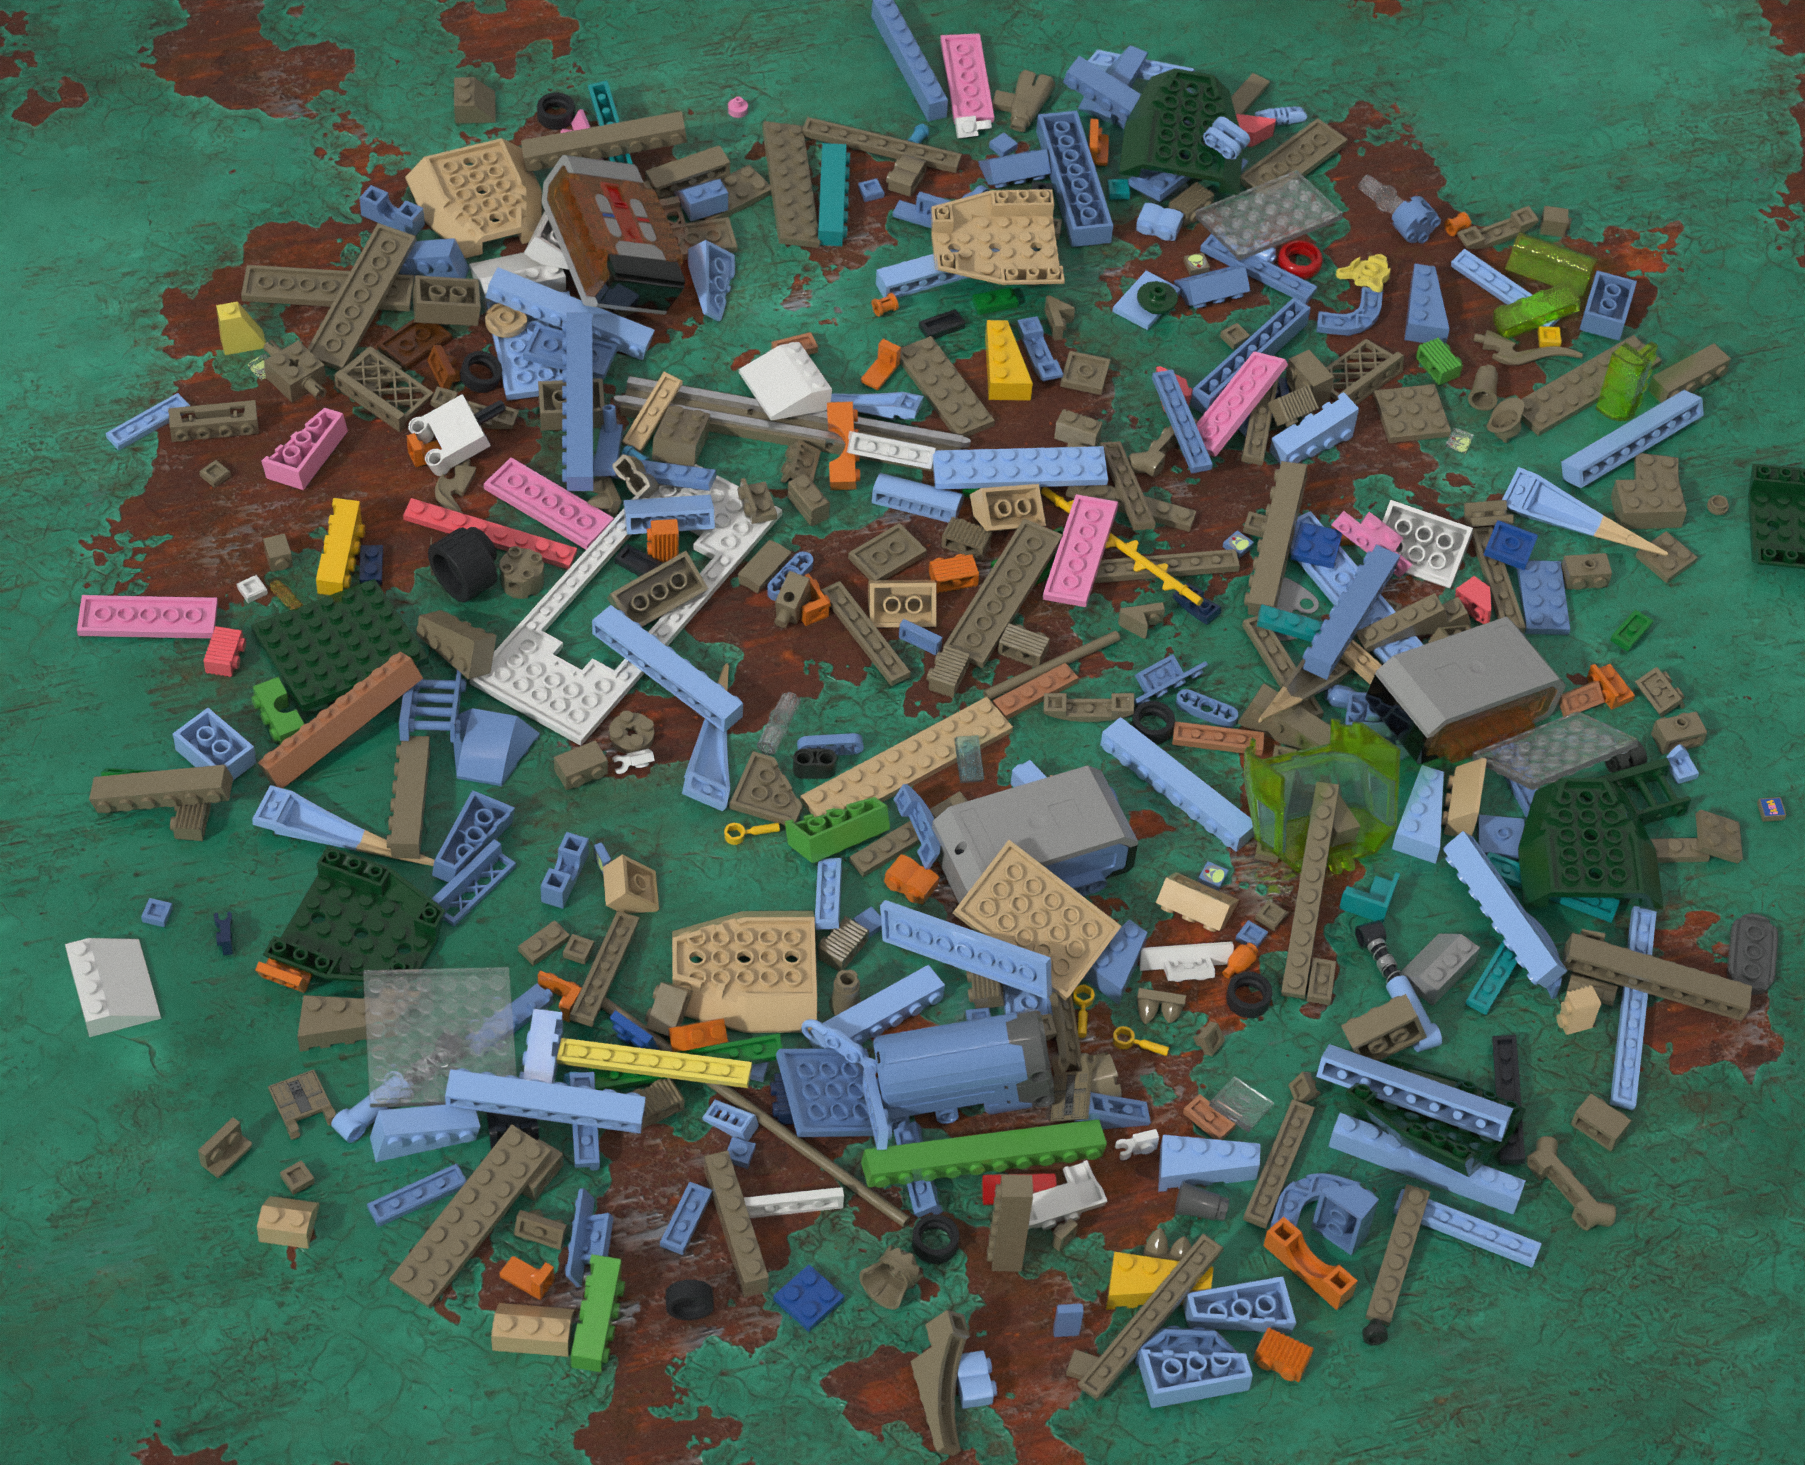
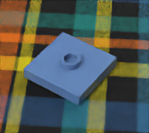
(1500, 835)

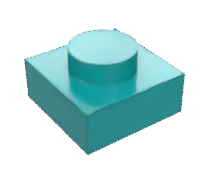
(1118, 189)

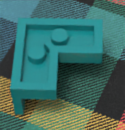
(1372, 904)

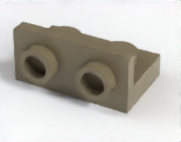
(800, 460)
(757, 501)
(1486, 513)
(1660, 692)
(224, 1149)

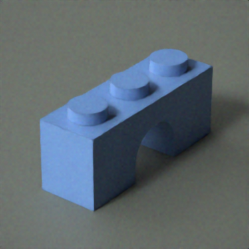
(377, 207)
(561, 880)

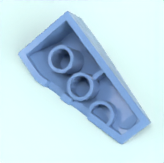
(1125, 70)

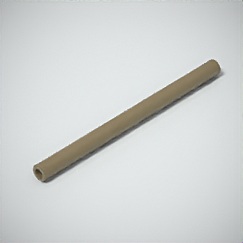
(1039, 670)

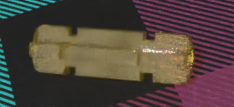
(285, 595)

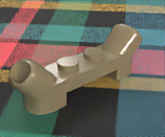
(1153, 460)
(1587, 1211)

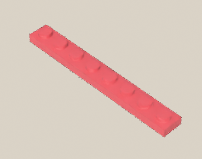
(501, 536)

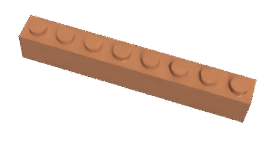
(340, 720)

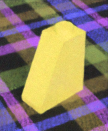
(238, 329)

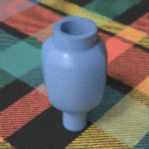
(1338, 695)

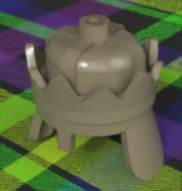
(890, 1277)

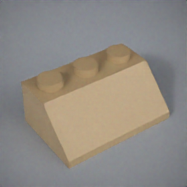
(1007, 506)
(902, 599)
(1464, 798)
(1196, 902)
(532, 1329)

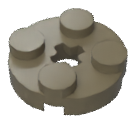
(631, 722)

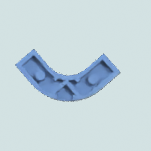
(1355, 321)
(1303, 1192)

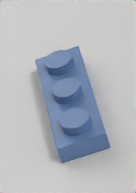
(686, 1218)

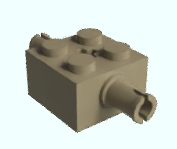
(294, 370)

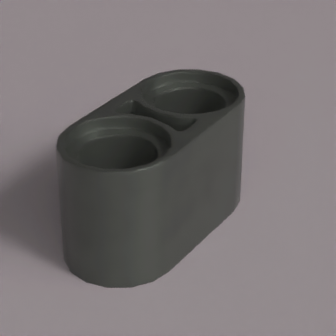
(814, 763)

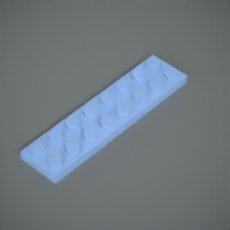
(1019, 467)
(966, 949)

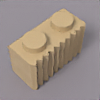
(1578, 1010)

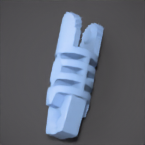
(1284, 115)

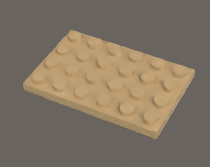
(1039, 912)

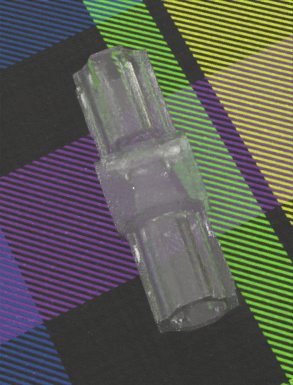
(1383, 195)
(778, 723)

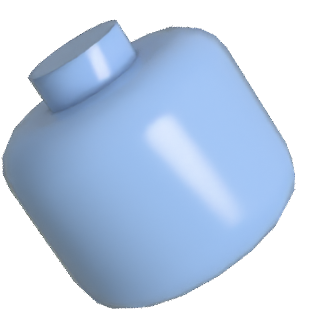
(1268, 255)

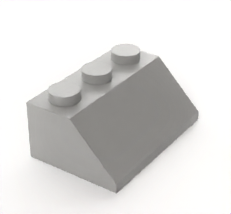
(1440, 965)

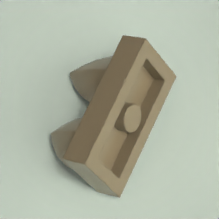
(607, 495)
(1150, 1000)
(536, 1228)
(1158, 1247)

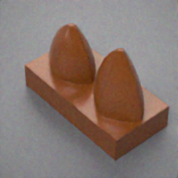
(442, 367)

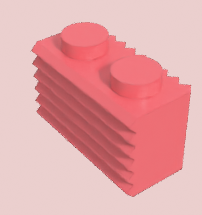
(224, 651)

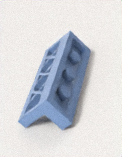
(468, 876)

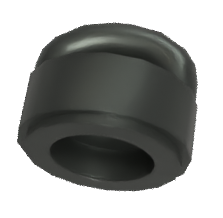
(1375, 1333)

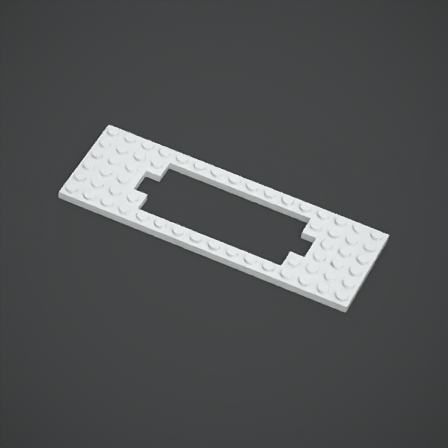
(576, 700)

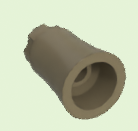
(1484, 390)
(845, 991)

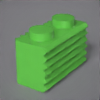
(1439, 361)

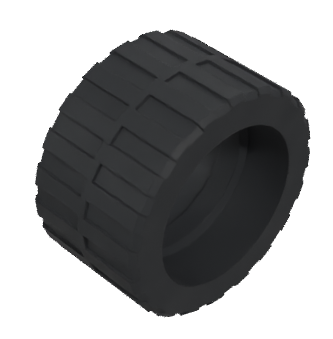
(462, 564)

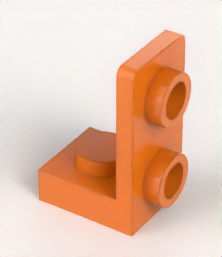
(884, 366)
(418, 450)
(818, 608)
(568, 991)
(527, 1278)

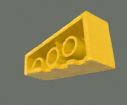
(1005, 366)
(340, 547)
(1137, 1278)

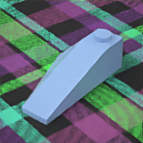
(711, 274)

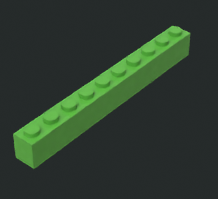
(983, 1153)

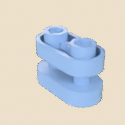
(1226, 138)

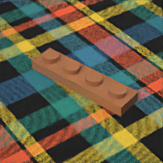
(1033, 691)
(1216, 737)

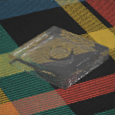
(1241, 1104)

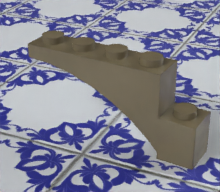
(1414, 620)
(937, 1375)

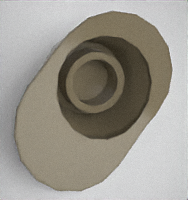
(1506, 419)

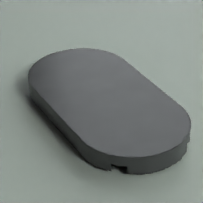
(1753, 952)

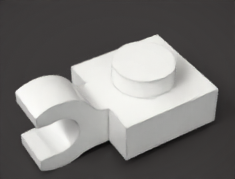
(968, 126)
(638, 759)
(1140, 1143)

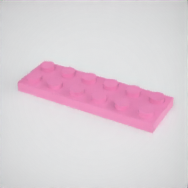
(967, 76)
(1238, 400)
(548, 503)
(1080, 550)
(147, 616)

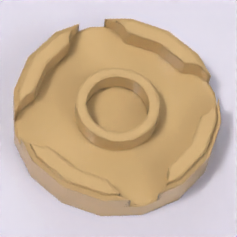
(505, 321)

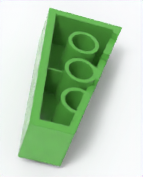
(837, 829)
(597, 1314)

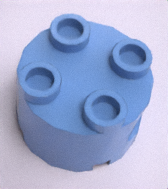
(1415, 220)

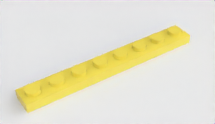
(654, 1062)

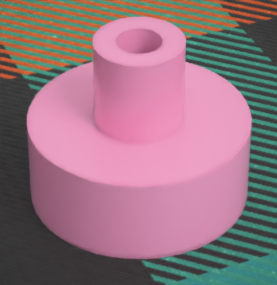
(737, 107)

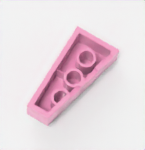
(307, 450)

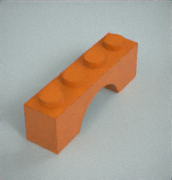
(843, 470)
(1330, 1282)

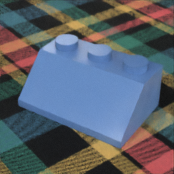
(1016, 167)
(1213, 286)
(1345, 1215)

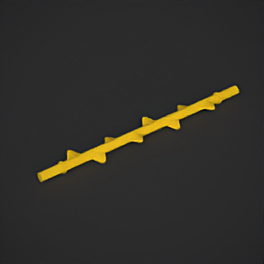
(1131, 550)

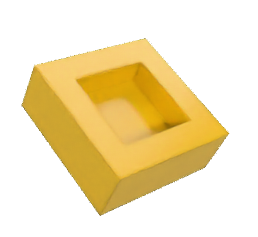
(1549, 336)

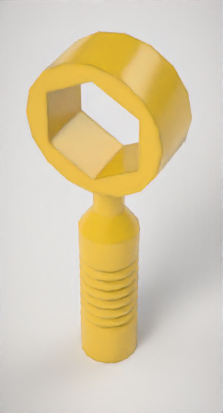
(755, 830)
(1082, 1014)
(1144, 1044)

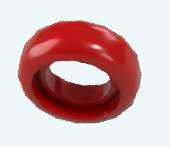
(1303, 248)

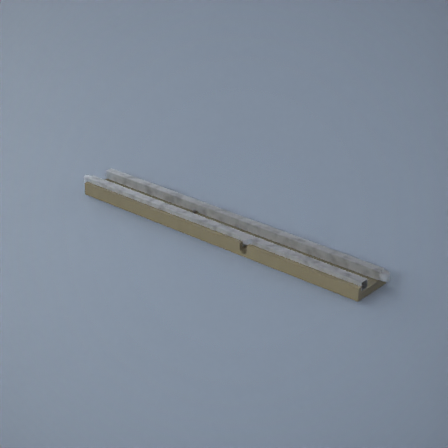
(747, 419)

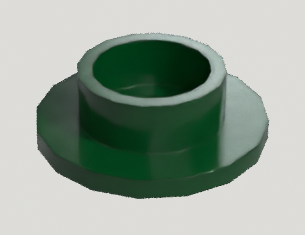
(1157, 297)

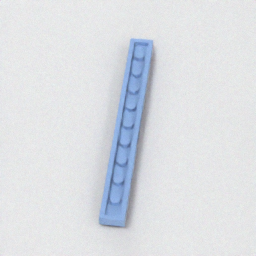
(1632, 1017)

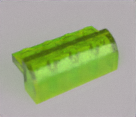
(1550, 263)
(1626, 381)

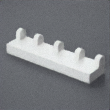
(890, 449)
(795, 1202)

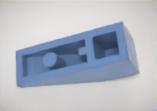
(1117, 1111)

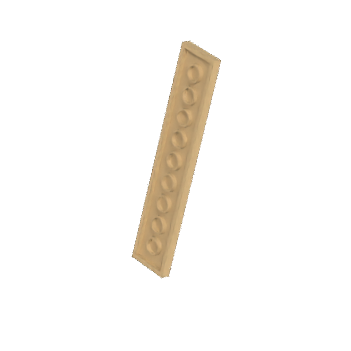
(909, 760)

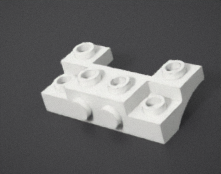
(1067, 1200)

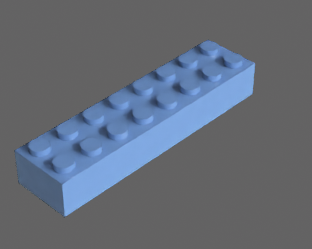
(1074, 179)

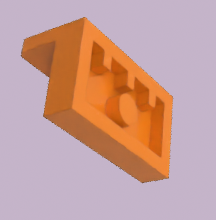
(1098, 144)
(1612, 685)
(284, 975)

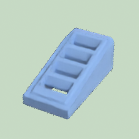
(744, 1127)

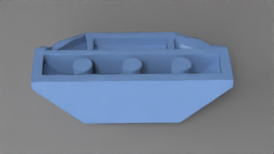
(1185, 1340)

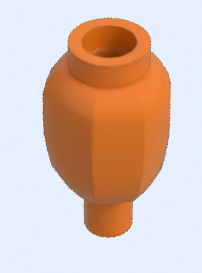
(1240, 959)

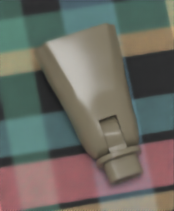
(1029, 98)

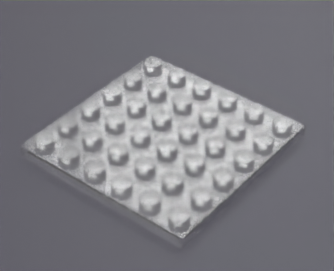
(433, 1023)

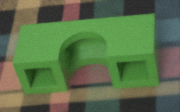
(270, 699)

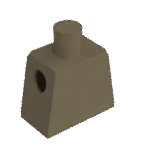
(791, 598)

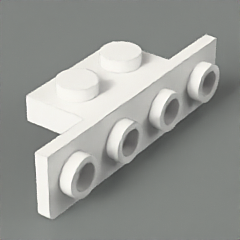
(1186, 961)

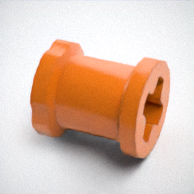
(1457, 224)
(885, 304)

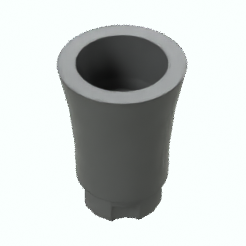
(1200, 1203)

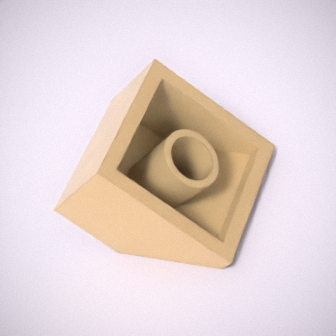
(630, 886)
(287, 1222)

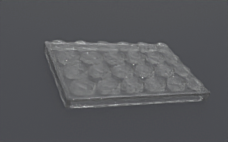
(1268, 215)
(1555, 750)

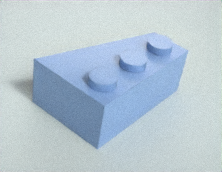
(543, 1046)

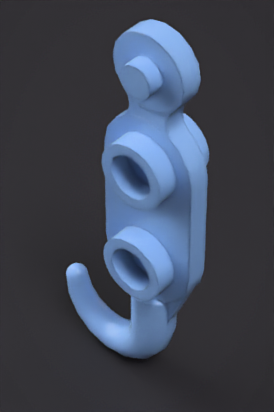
(837, 1040)

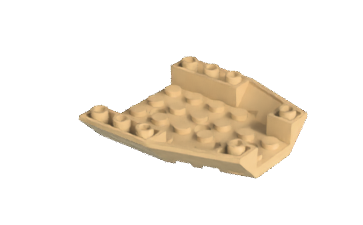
(457, 210)
(999, 220)
(754, 995)

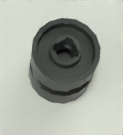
(1630, 759)

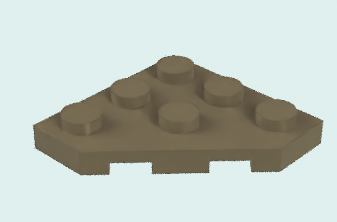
(765, 792)

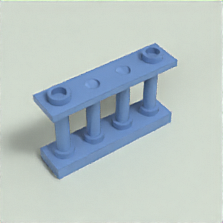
(410, 710)

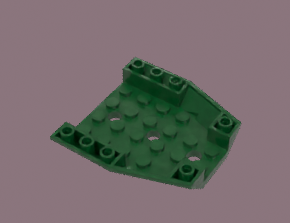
(1158, 136)
(1778, 501)
(1558, 857)
(354, 899)
(1430, 1137)

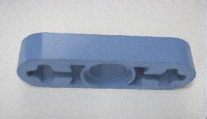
(792, 565)
(1202, 700)
(843, 743)

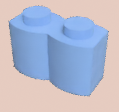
(1159, 221)
(974, 1380)

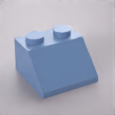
(703, 199)

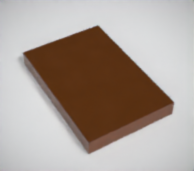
(413, 343)

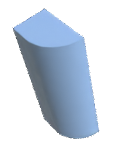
(916, 498)
(690, 512)

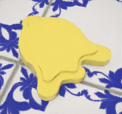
(1367, 272)

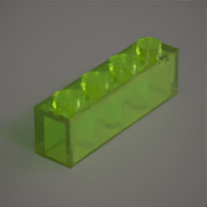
(1536, 310)

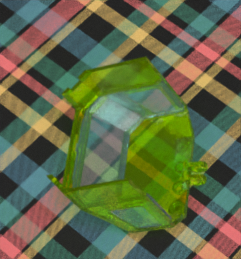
(1284, 786)

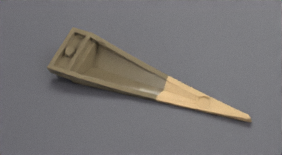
(1303, 686)

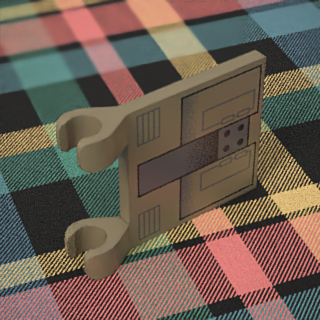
(1072, 1088)
(299, 1099)

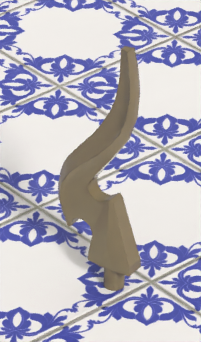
(1508, 356)
(459, 484)

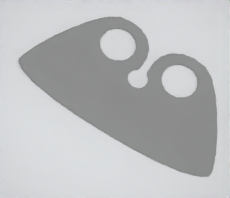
(1289, 600)

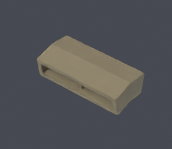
(764, 566)

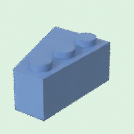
(1118, 962)

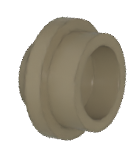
(1718, 505)

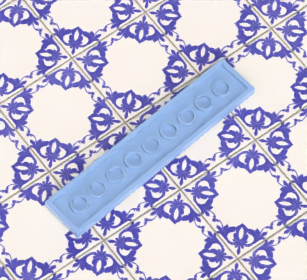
(1335, 581)

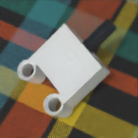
(456, 431)

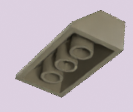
(659, 590)

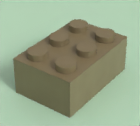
(446, 300)
(551, 404)
(681, 436)
(1648, 503)
(1385, 1029)

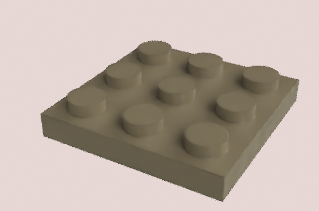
(1411, 413)

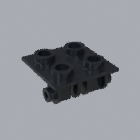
(499, 1124)

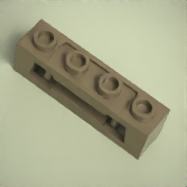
(213, 421)

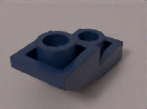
(1205, 612)

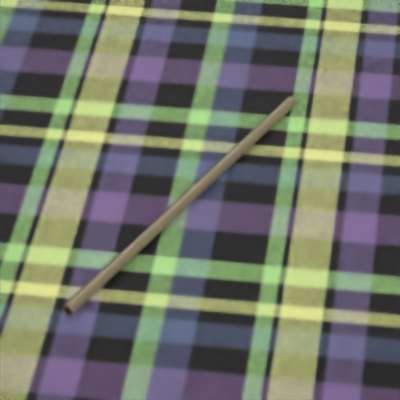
(783, 1132)

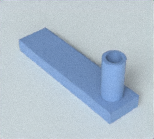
(608, 444)

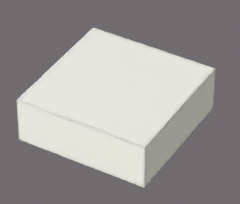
(252, 589)

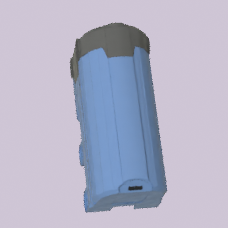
(965, 1064)

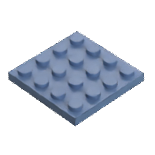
(824, 1093)

